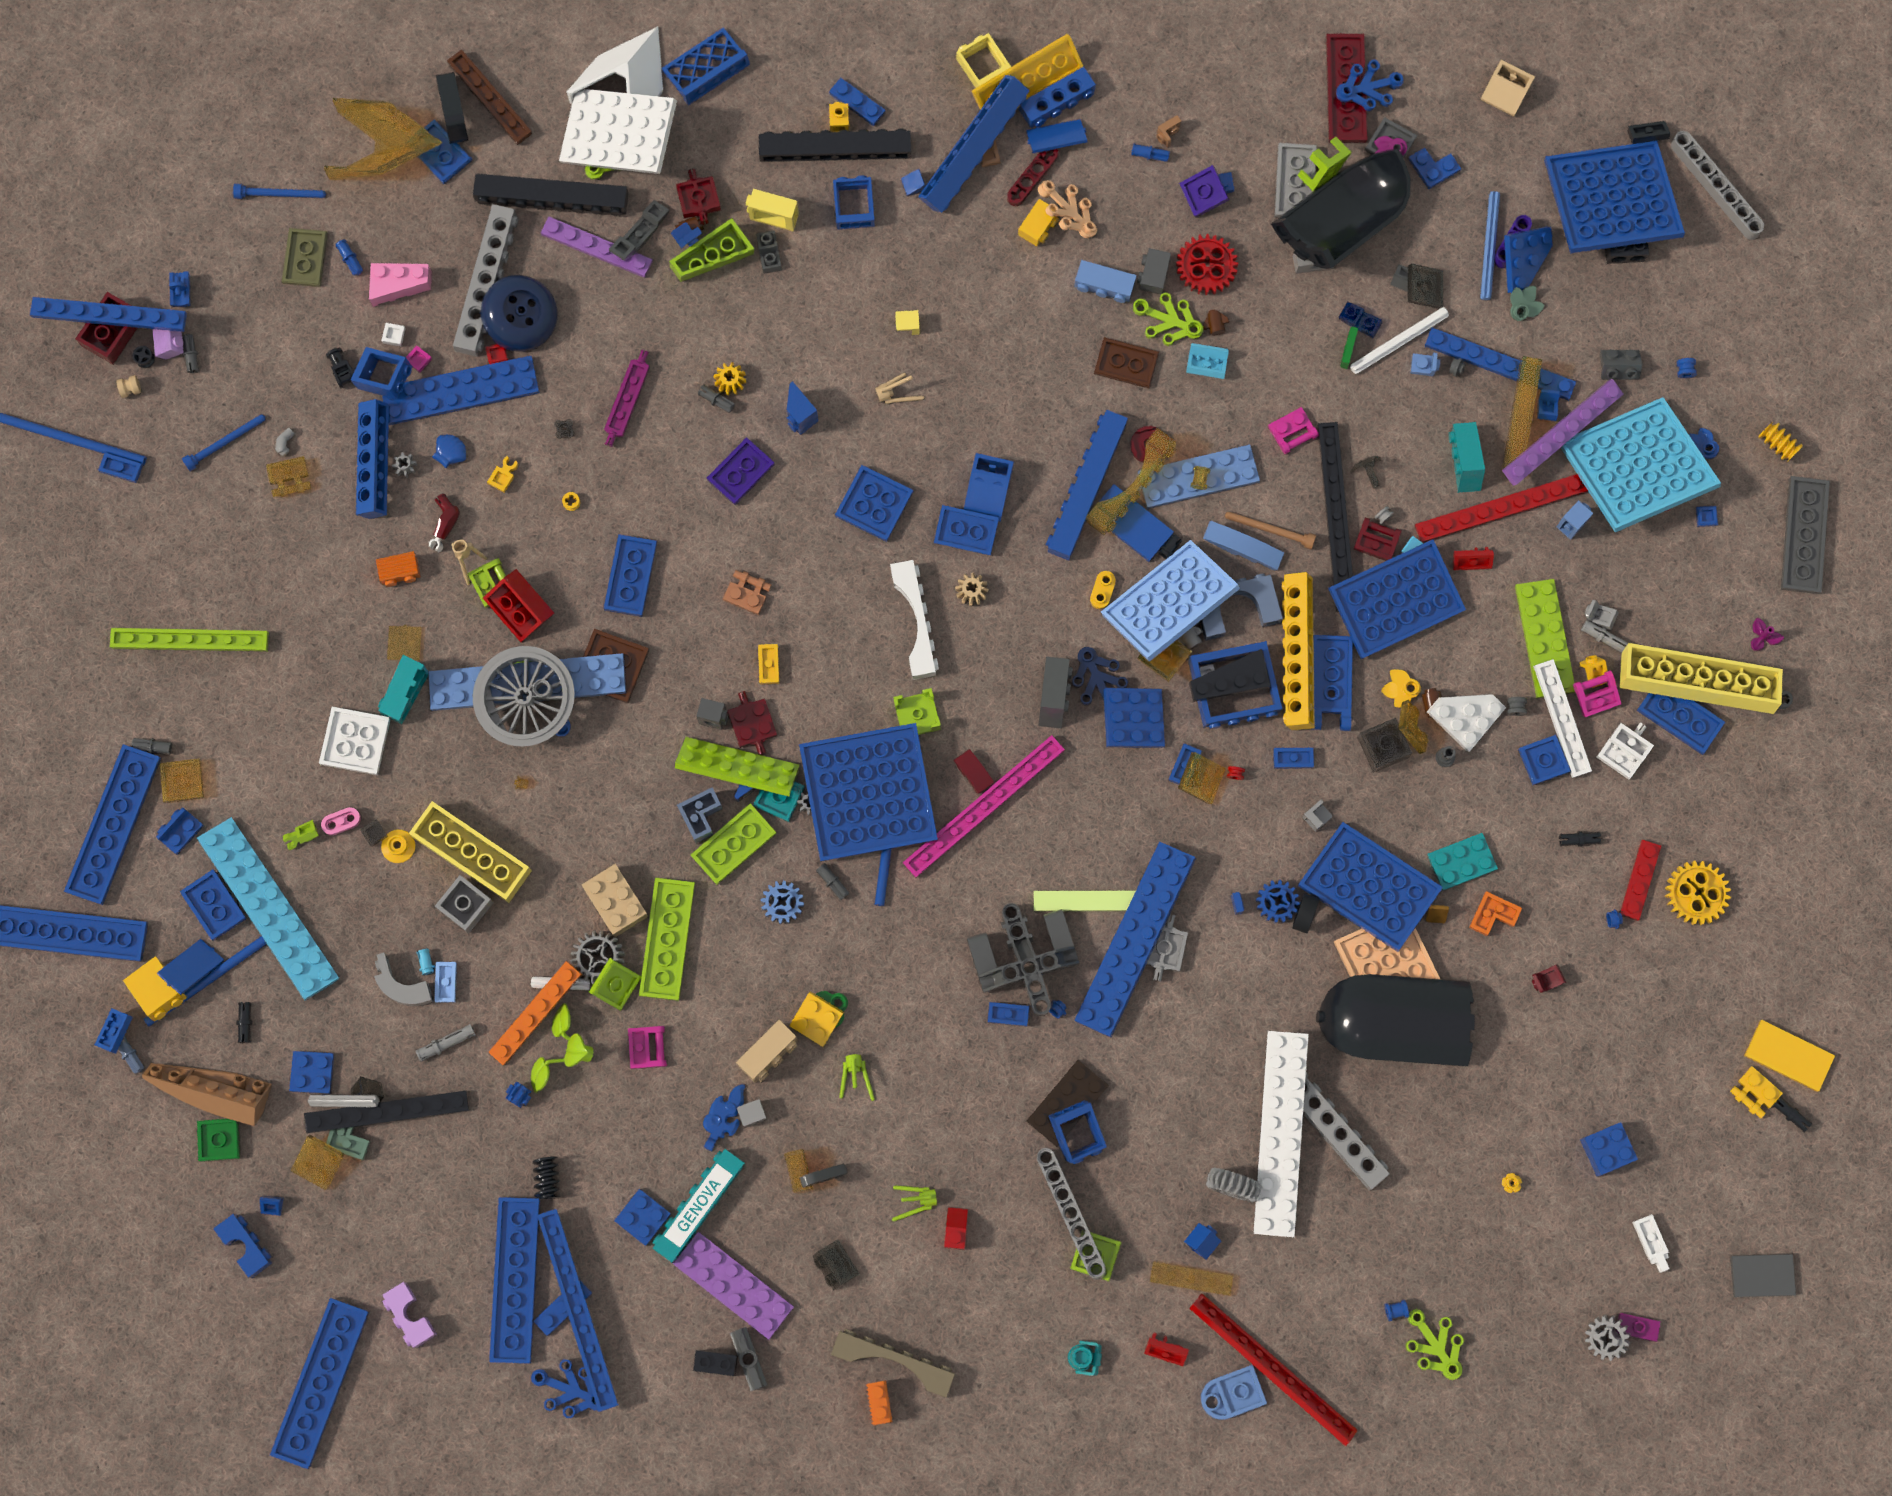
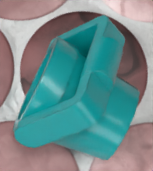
(1082, 1358)

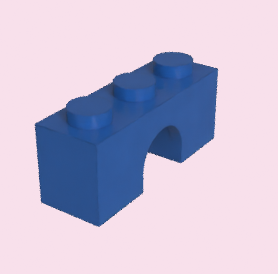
(255, 1257)

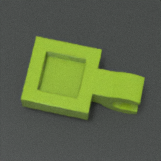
(302, 833)

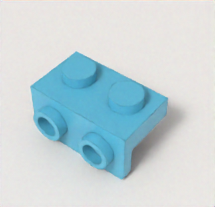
(1207, 360)

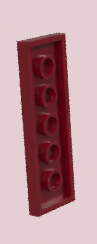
(1345, 119)

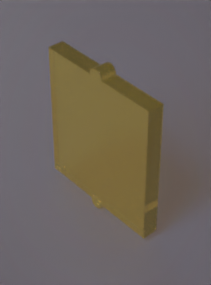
(404, 641)

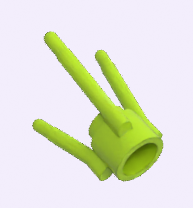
(853, 1065)
(926, 1198)

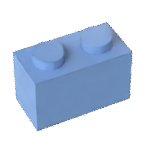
(1575, 519)

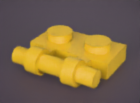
(1760, 1088)

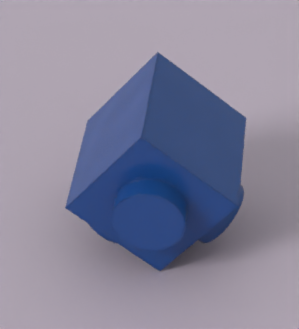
(1203, 1240)

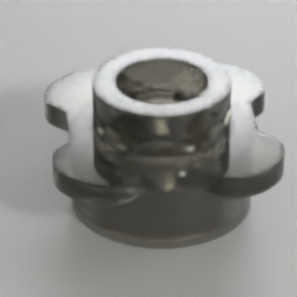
(564, 433)

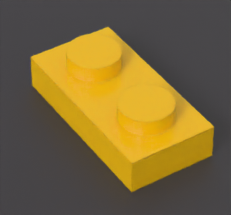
(768, 664)

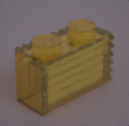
(797, 1168)

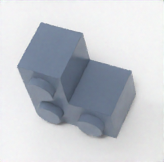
(695, 812)

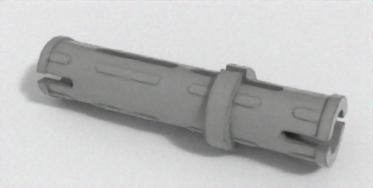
(1604, 636)
(444, 1043)

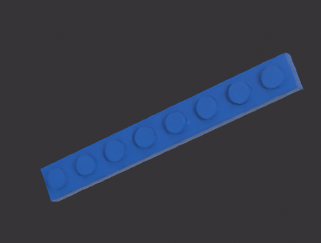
(108, 314)
(1494, 361)

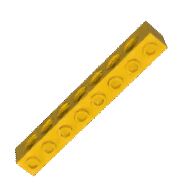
(1305, 658)

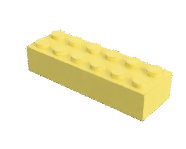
(470, 852)

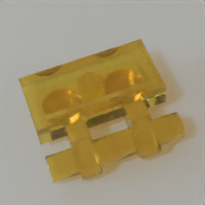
(286, 471)

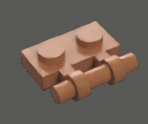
(746, 598)

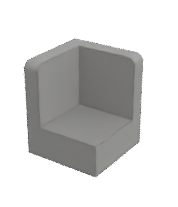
(1317, 816)
(751, 1113)

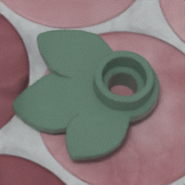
(1526, 301)

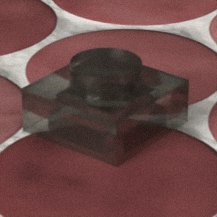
(374, 832)

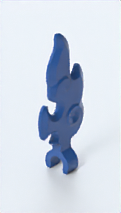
(716, 1120)

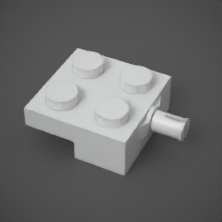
(1625, 750)

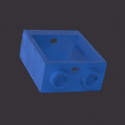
(853, 220)
(367, 365)
(1072, 1112)

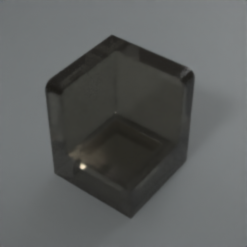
(367, 1087)

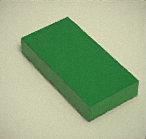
(1348, 347)

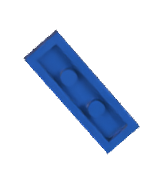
(857, 101)
(556, 1313)

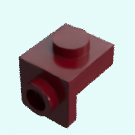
(1548, 979)

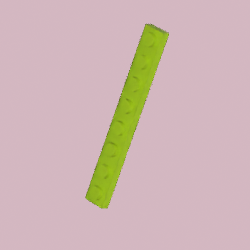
(189, 639)

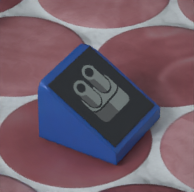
(742, 792)

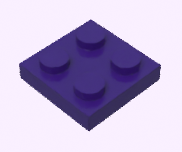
(1204, 191)

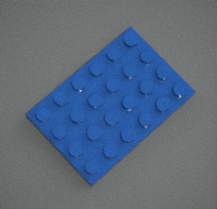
(1397, 599)
(1370, 886)

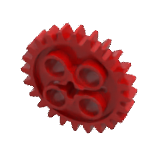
(1206, 248)

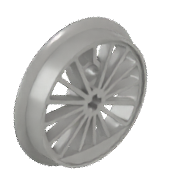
(484, 702)

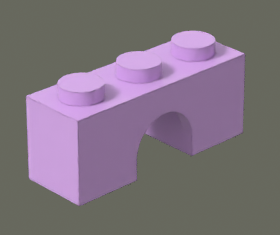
(398, 1301)

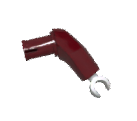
(446, 521)

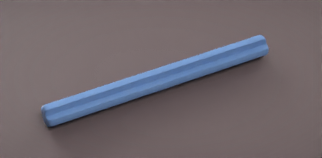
(1490, 244)

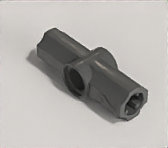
(753, 1372)

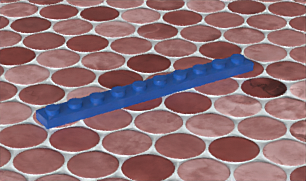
(577, 1310)

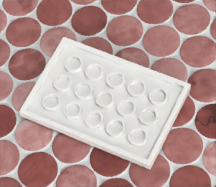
(618, 131)

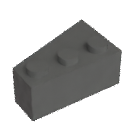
(1054, 692)

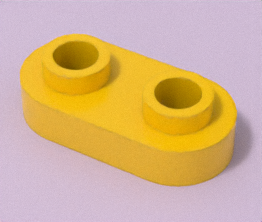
(1102, 589)

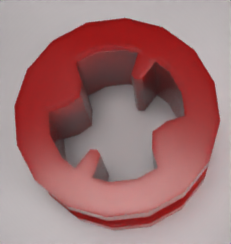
(1235, 773)

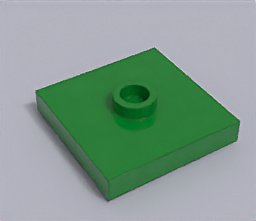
(218, 1140)

